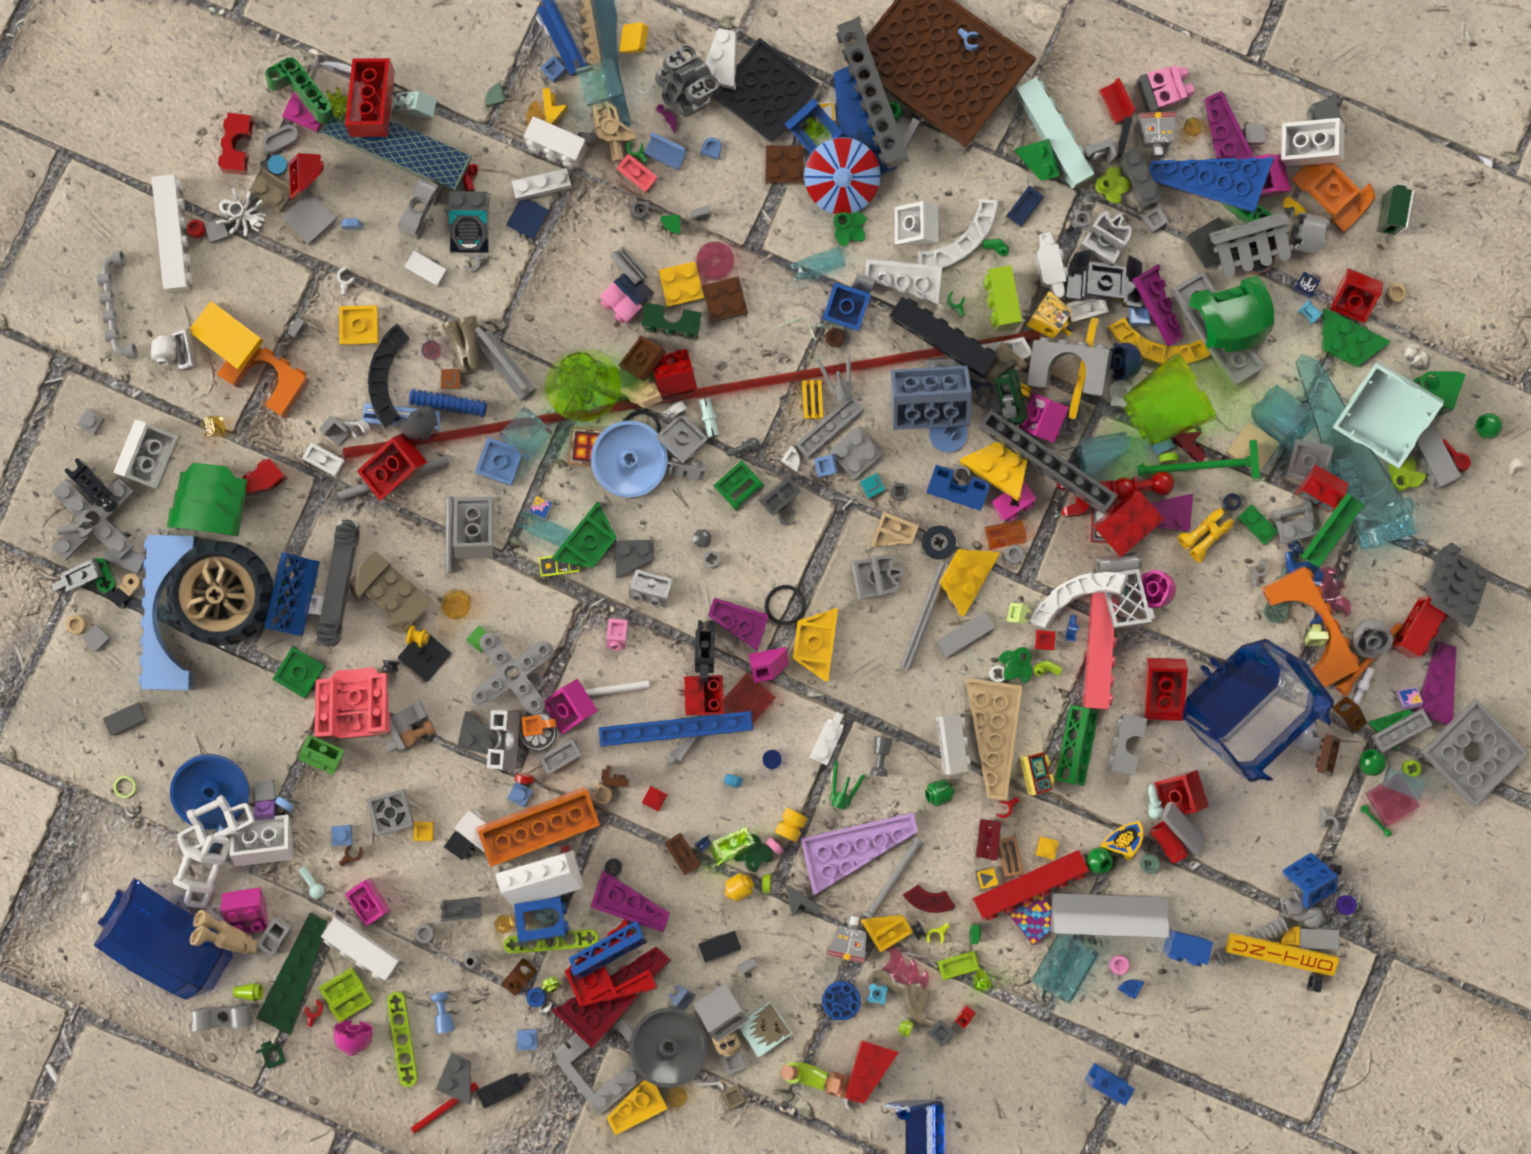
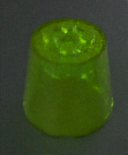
(1168, 402)

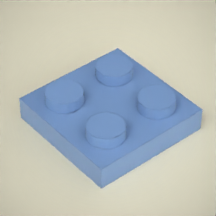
(498, 462)

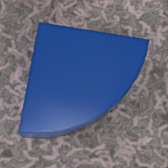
(1131, 987)

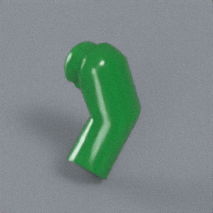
(997, 245)

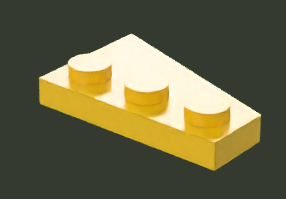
(637, 1107)

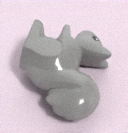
(1295, 910)

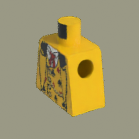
(1051, 317)

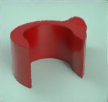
(1010, 804)
(311, 1016)

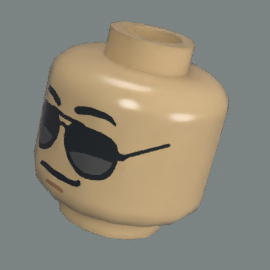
(728, 1045)

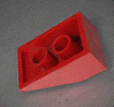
(391, 466)
(1165, 688)

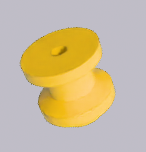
(416, 636)

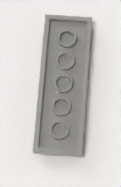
(1234, 365)

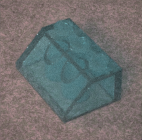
(1065, 967)

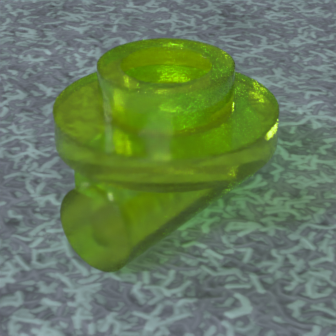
(814, 128)
(982, 981)

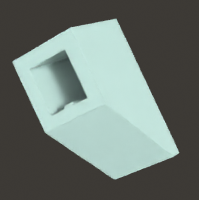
(415, 104)

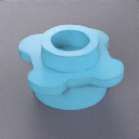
(882, 994)

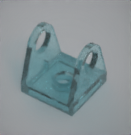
(526, 420)

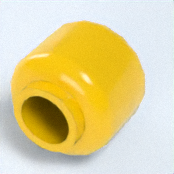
(739, 887)

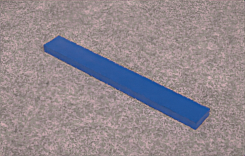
(676, 728)

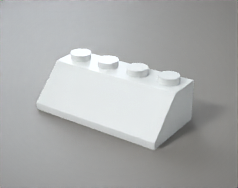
(540, 879)

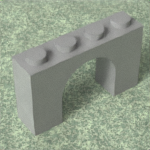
(1047, 353)

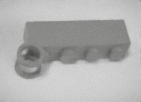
(1435, 458)

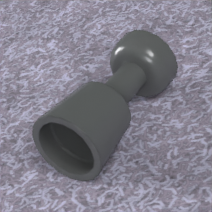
(881, 748)

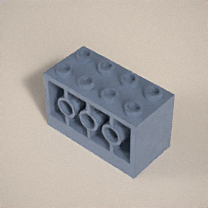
(930, 397)

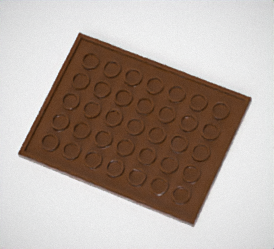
(921, 52)

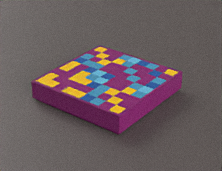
(1033, 918)

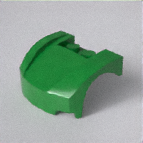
(1236, 316)

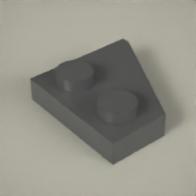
(475, 735)

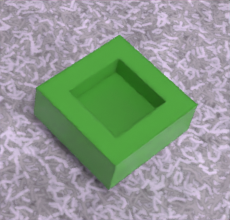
(474, 638)

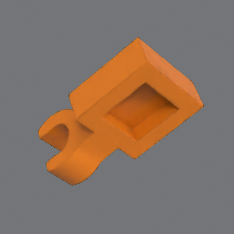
(534, 725)

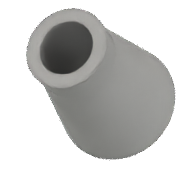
(476, 956)

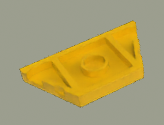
(999, 467)
(966, 575)
(815, 642)

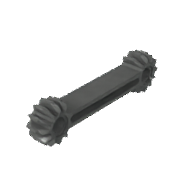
(330, 623)

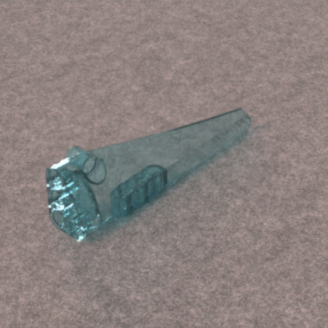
(1385, 512)

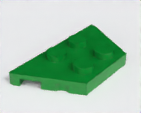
(1349, 340)
(588, 540)

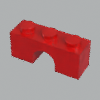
(236, 127)

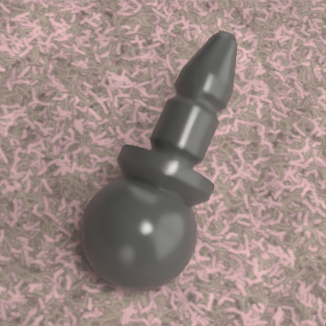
(751, 445)

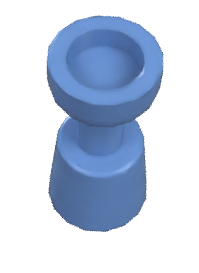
(443, 1021)

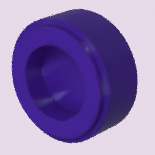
(1346, 904)

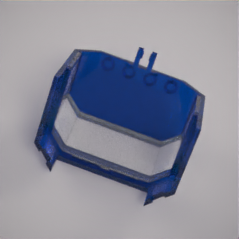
(1255, 706)

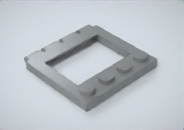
(612, 1090)

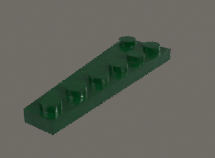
(289, 988)

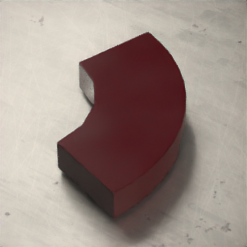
(928, 901)

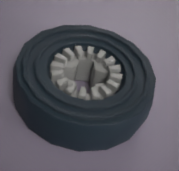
(934, 551)

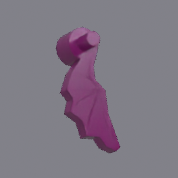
(670, 119)

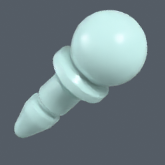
(1155, 810)

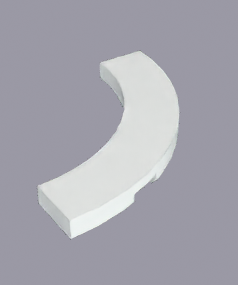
(967, 242)
(1074, 589)

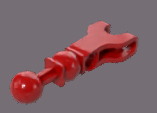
(1160, 483)

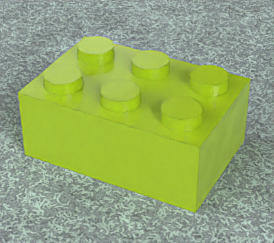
(1002, 298)

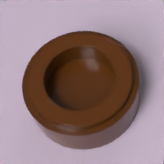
(834, 338)

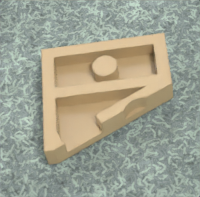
(893, 531)

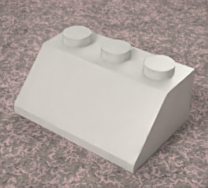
(145, 454)
(953, 744)
(262, 842)

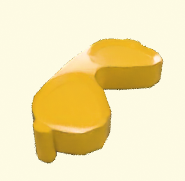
(1290, 202)

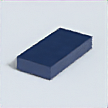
(1024, 206)

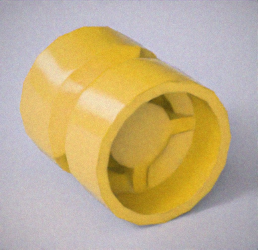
(791, 825)

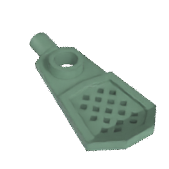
(1284, 614)

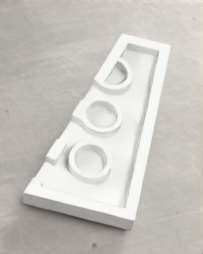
(907, 277)

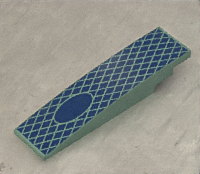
(408, 152)

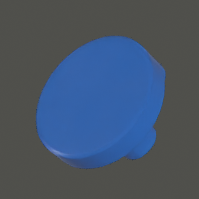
(841, 1000)

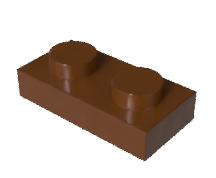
(682, 853)

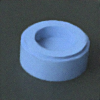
(284, 804)

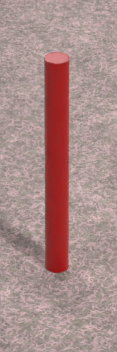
(439, 1111)

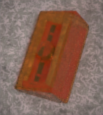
(1005, 534)

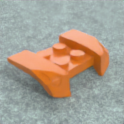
(1335, 193)

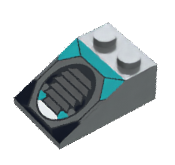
(468, 222)

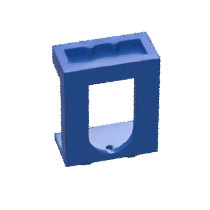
(810, 108)
(558, 930)
(1109, 1084)

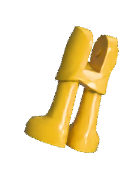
(1198, 552)

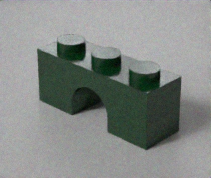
(654, 320)

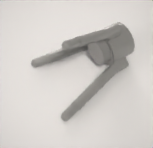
(841, 388)

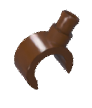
(347, 858)

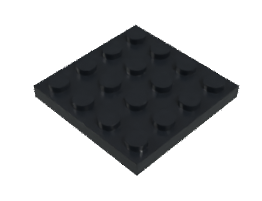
(766, 90)

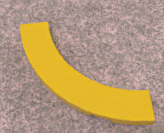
(1154, 351)
(1082, 371)

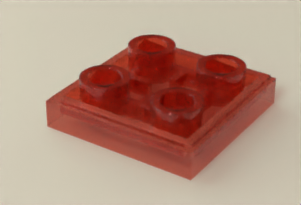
(748, 697)

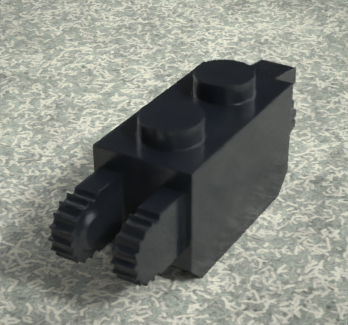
(704, 651)

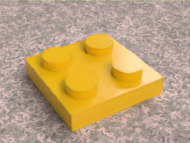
(681, 284)
(358, 325)

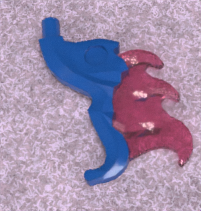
(1328, 585)

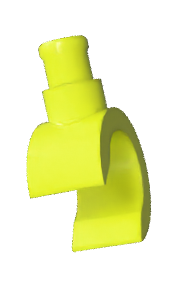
(941, 930)

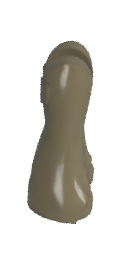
(464, 340)

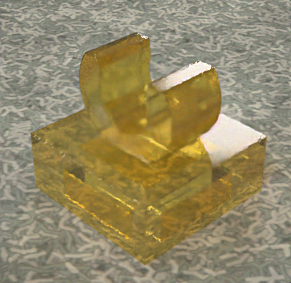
(214, 426)

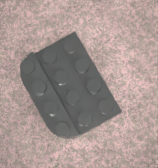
(1456, 584)

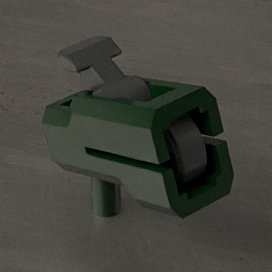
(1011, 397)

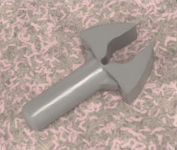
(77, 527)

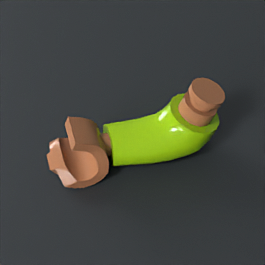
(812, 1076)

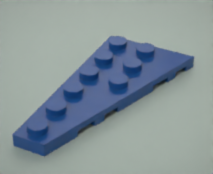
(851, 115)
(1221, 180)

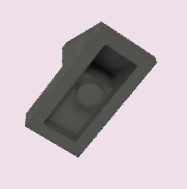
(796, 898)

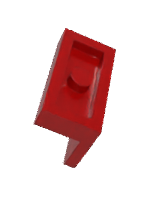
(1117, 101)

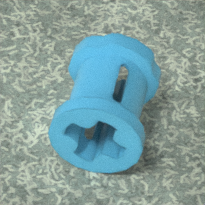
(1310, 311)

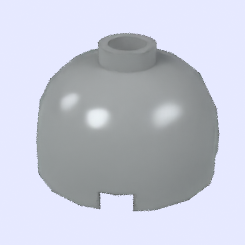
(1372, 638)
(1309, 739)

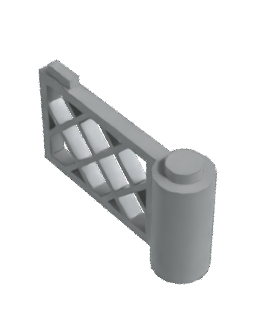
(1129, 566)

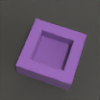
(265, 810)

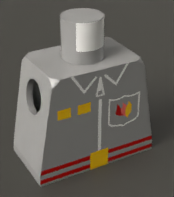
(1156, 130)
(849, 941)

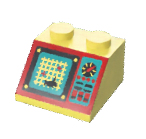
(1036, 773)

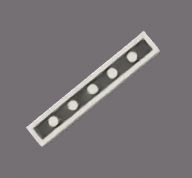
(171, 233)

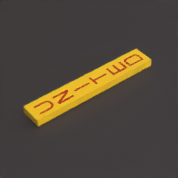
(1281, 954)

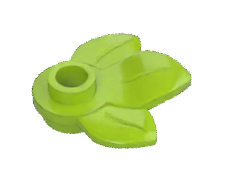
(1115, 185)
(1407, 474)

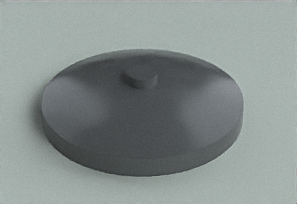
(668, 1047)

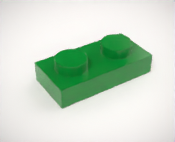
(1257, 524)

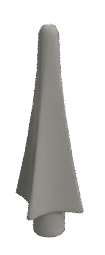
(681, 750)

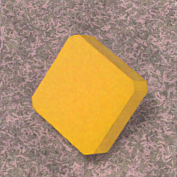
(633, 38)

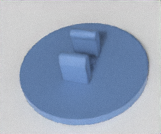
(948, 438)

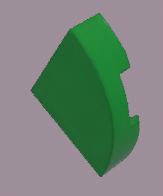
(672, 223)

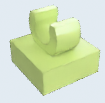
(1017, 613)
(1316, 637)

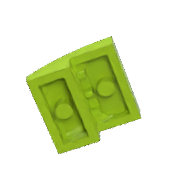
(345, 994)

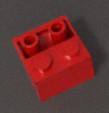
(674, 373)
(704, 697)

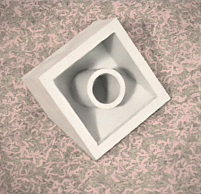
(916, 223)

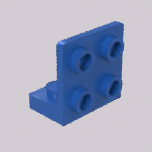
(1312, 878)

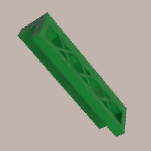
(1333, 530)
(1081, 745)

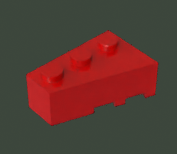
(867, 1070)

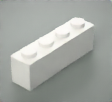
(360, 948)

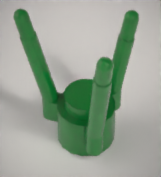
(840, 799)

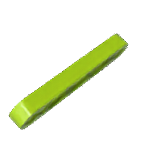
(561, 944)
(402, 1048)

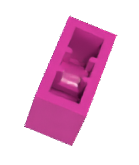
(1006, 511)

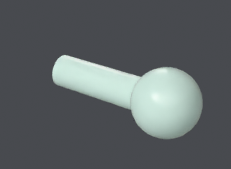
(316, 890)

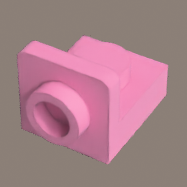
(616, 634)

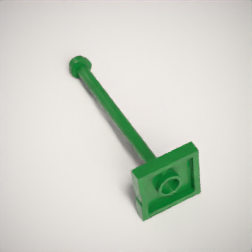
(1250, 461)

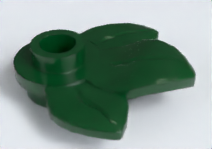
(756, 854)

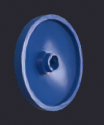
(202, 781)

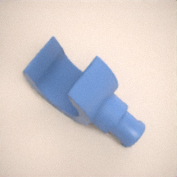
(966, 36)

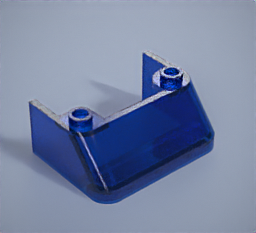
(922, 1125)

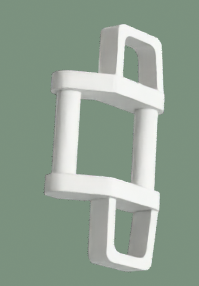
(233, 828)
(203, 857)

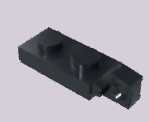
(502, 1088)

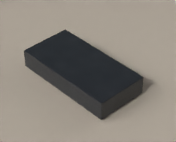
(1123, 135)
(719, 946)

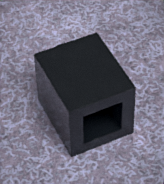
(460, 846)

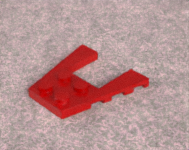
(598, 985)

